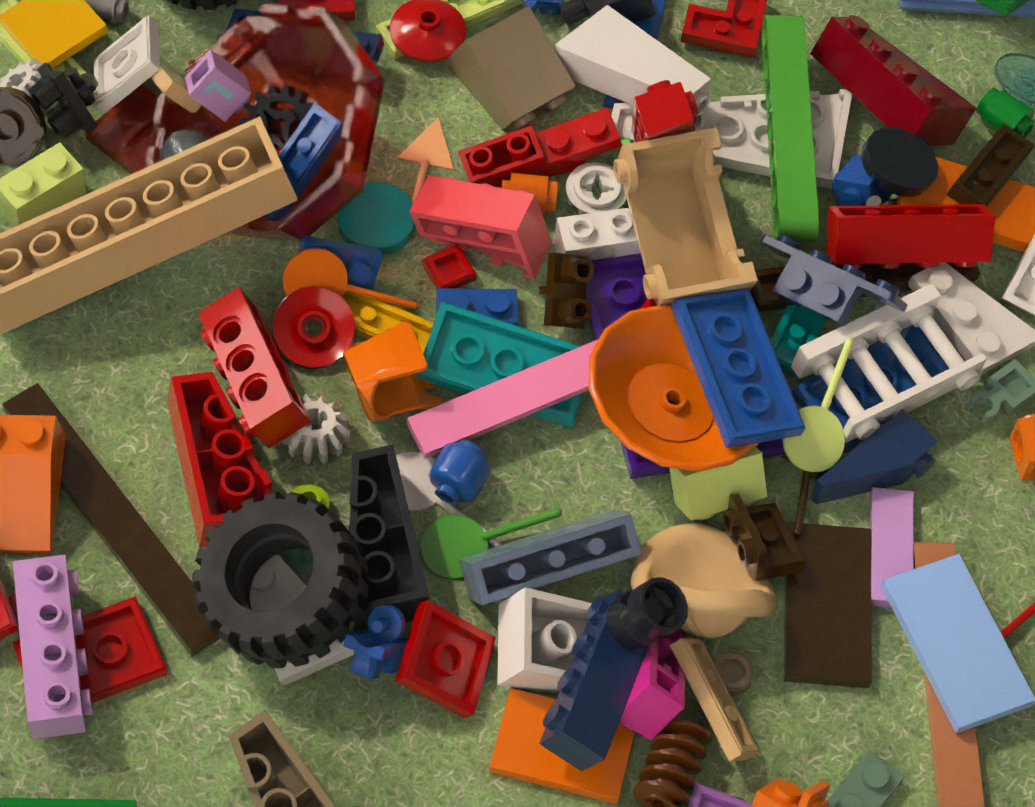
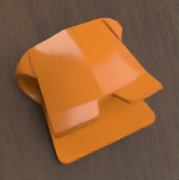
(386, 373)

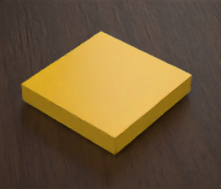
(53, 28)

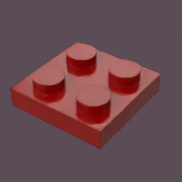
(445, 659)

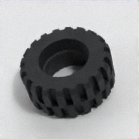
(242, 547)

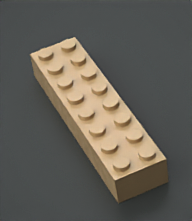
(139, 222)

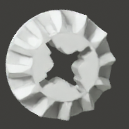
(583, 179)

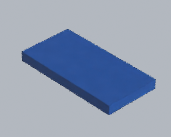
(737, 367)
(812, 391)

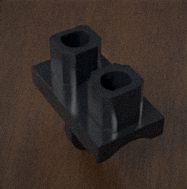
(69, 94)

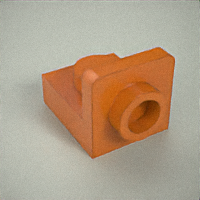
(787, 794)

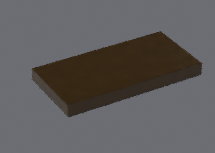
(829, 608)

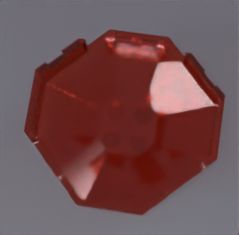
(313, 55)

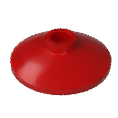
(427, 40)
(318, 306)

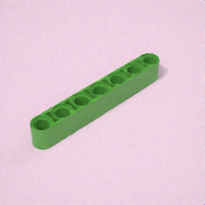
(789, 128)

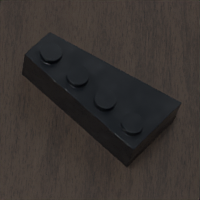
(385, 534)

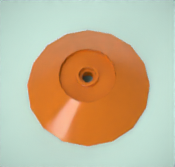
(632, 377)

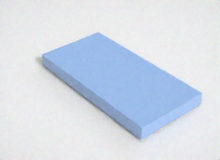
(958, 643)

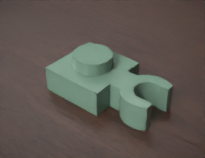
(1006, 389)

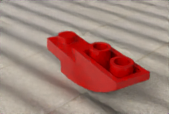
(541, 153)

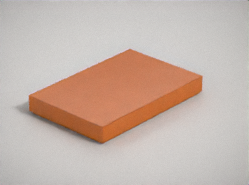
(523, 758)

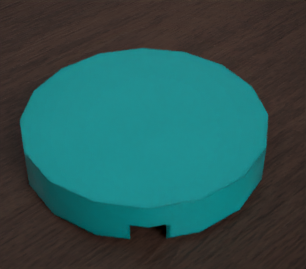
(377, 218)

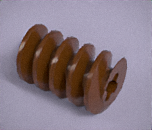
(670, 764)

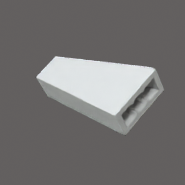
(625, 60)

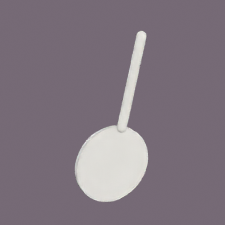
(419, 489)

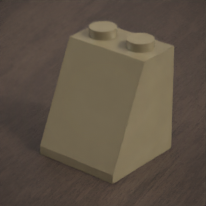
(512, 70)

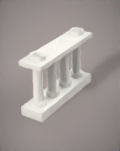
(885, 326)

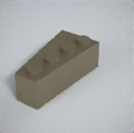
(274, 768)

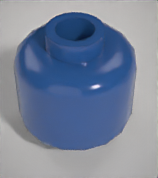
(459, 472)

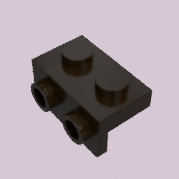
(762, 539)

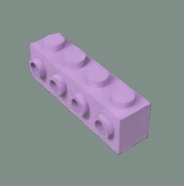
(49, 646)

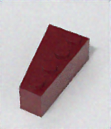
(891, 82)

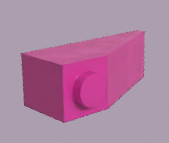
(657, 689)

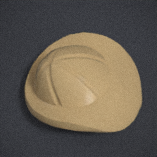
(710, 576)

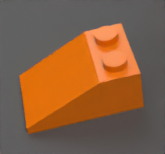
(29, 482)

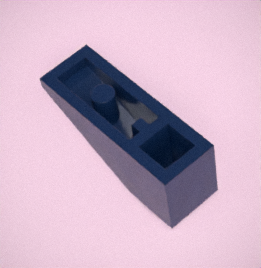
(880, 461)

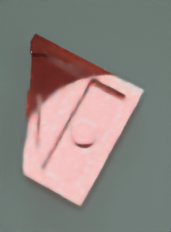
(128, 130)

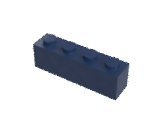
(591, 692)

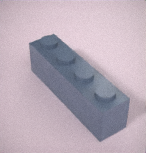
(550, 556)

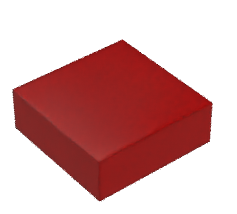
(449, 268)

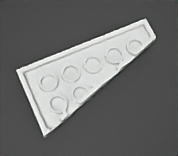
(744, 133)

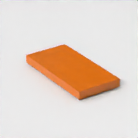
(1012, 206)

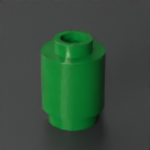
(1001, 108)

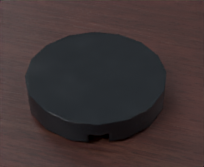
(899, 161)

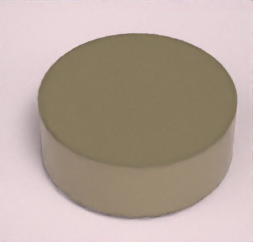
(735, 671)

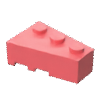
(483, 218)

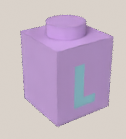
(218, 86)

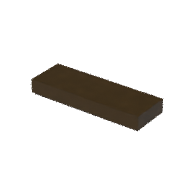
(991, 168)

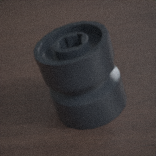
(647, 613)

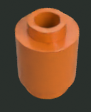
(539, 185)

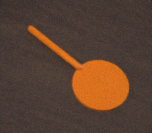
(326, 270)

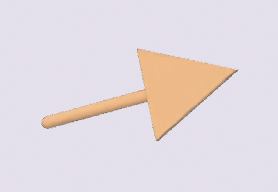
(428, 150)

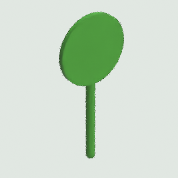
(460, 536)

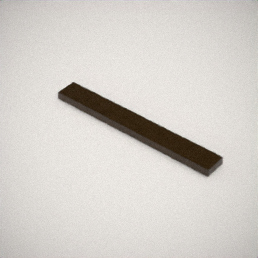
(122, 529)

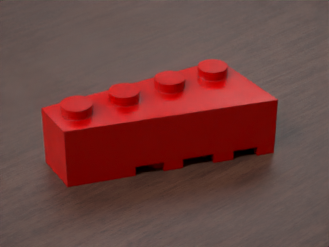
(212, 452)

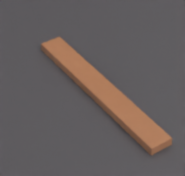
(953, 754)

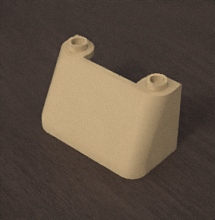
(681, 217)

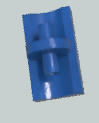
(379, 645)

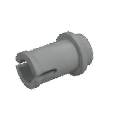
(113, 10)

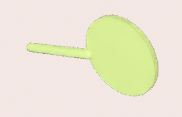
(824, 436)

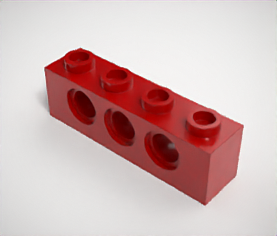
(253, 368)

